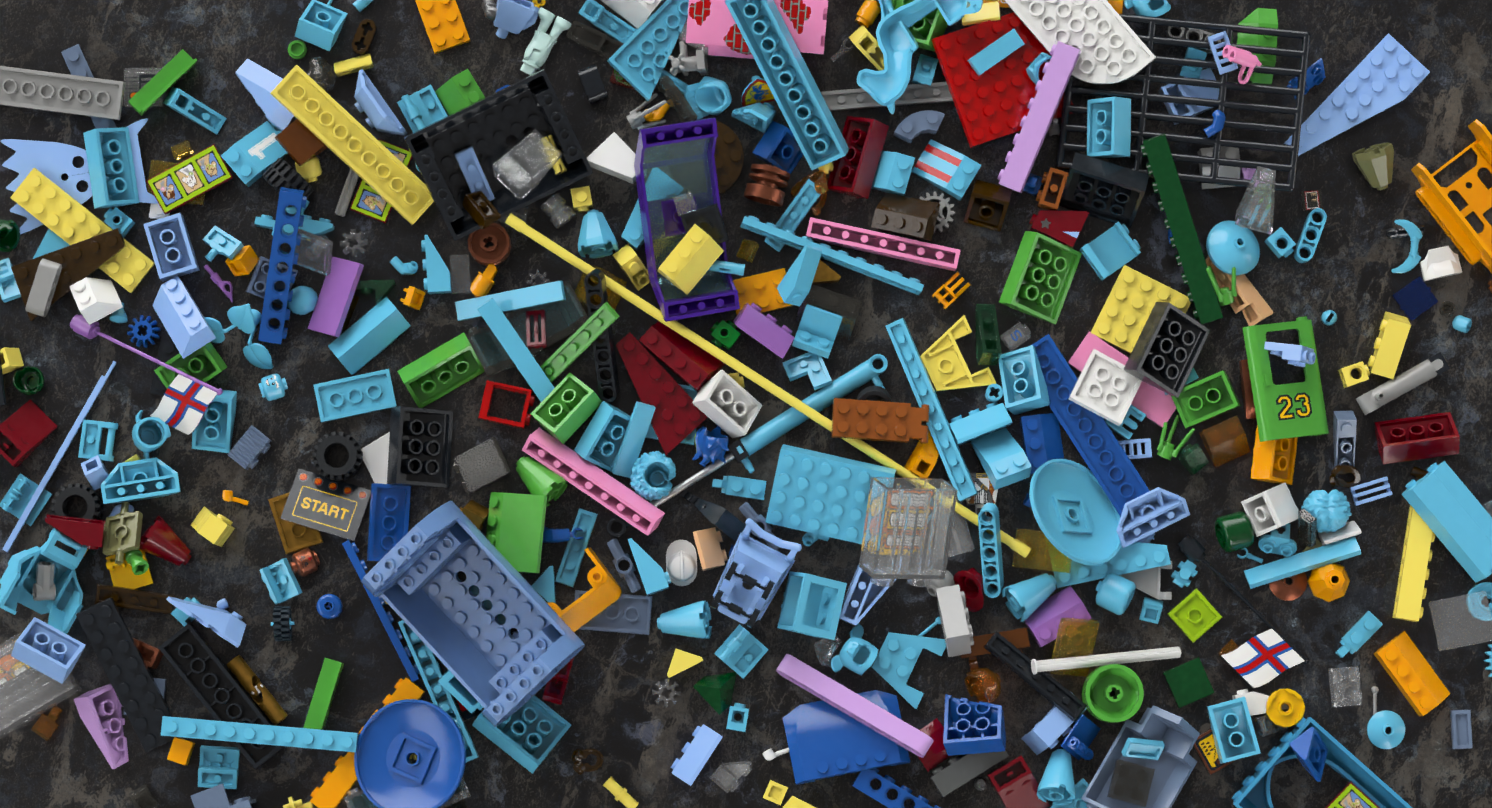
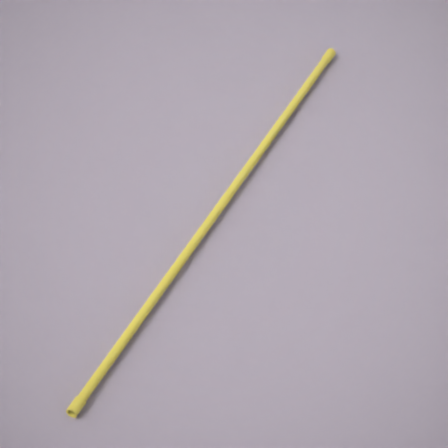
(522, 227)

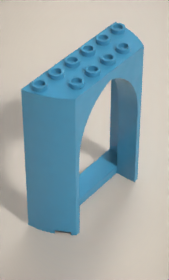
(1256, 788)

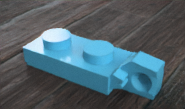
(741, 487)
(1359, 634)

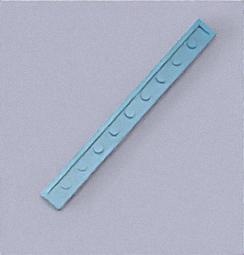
(838, 257)
(937, 422)
(259, 734)

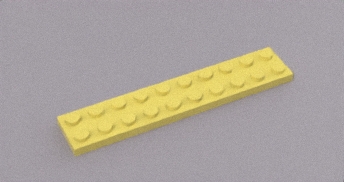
(353, 144)

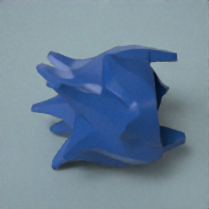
(710, 445)

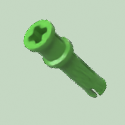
(138, 565)

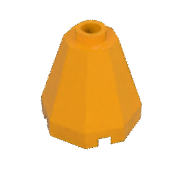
(1321, 583)

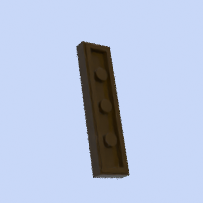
(135, 598)

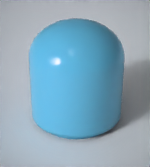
(1462, 323)

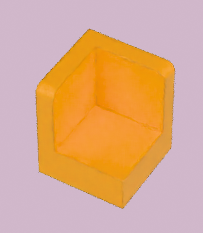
(243, 262)
(180, 751)

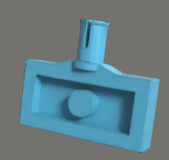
(221, 244)

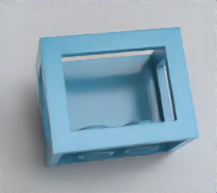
(812, 605)

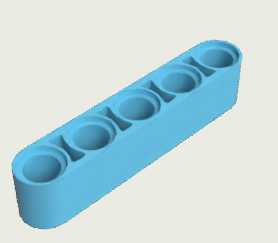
(988, 558)

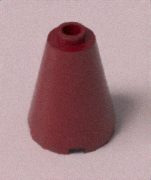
(164, 543)

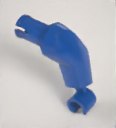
(559, 535)

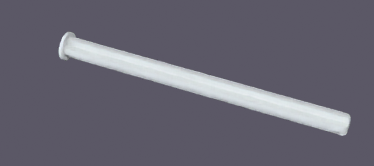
(1105, 659)

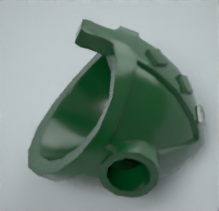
(8, 235)

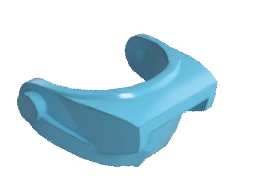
(1033, 68)

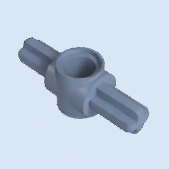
(749, 512)
(629, 574)

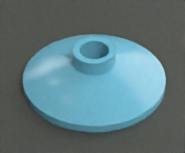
(1377, 726)

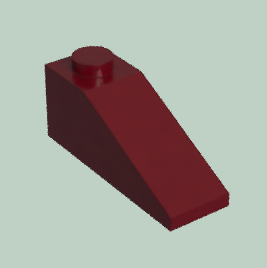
(84, 531)

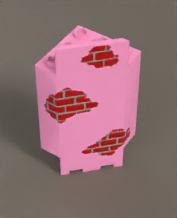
(713, 25)

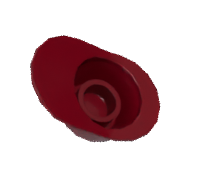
(972, 585)

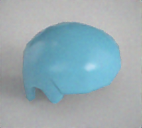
(303, 300)

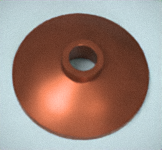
(1289, 592)

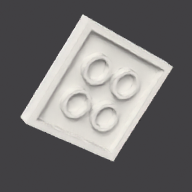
(1105, 388)

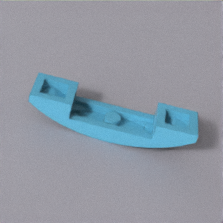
(606, 21)

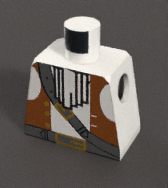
(985, 491)

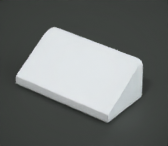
(1349, 530)

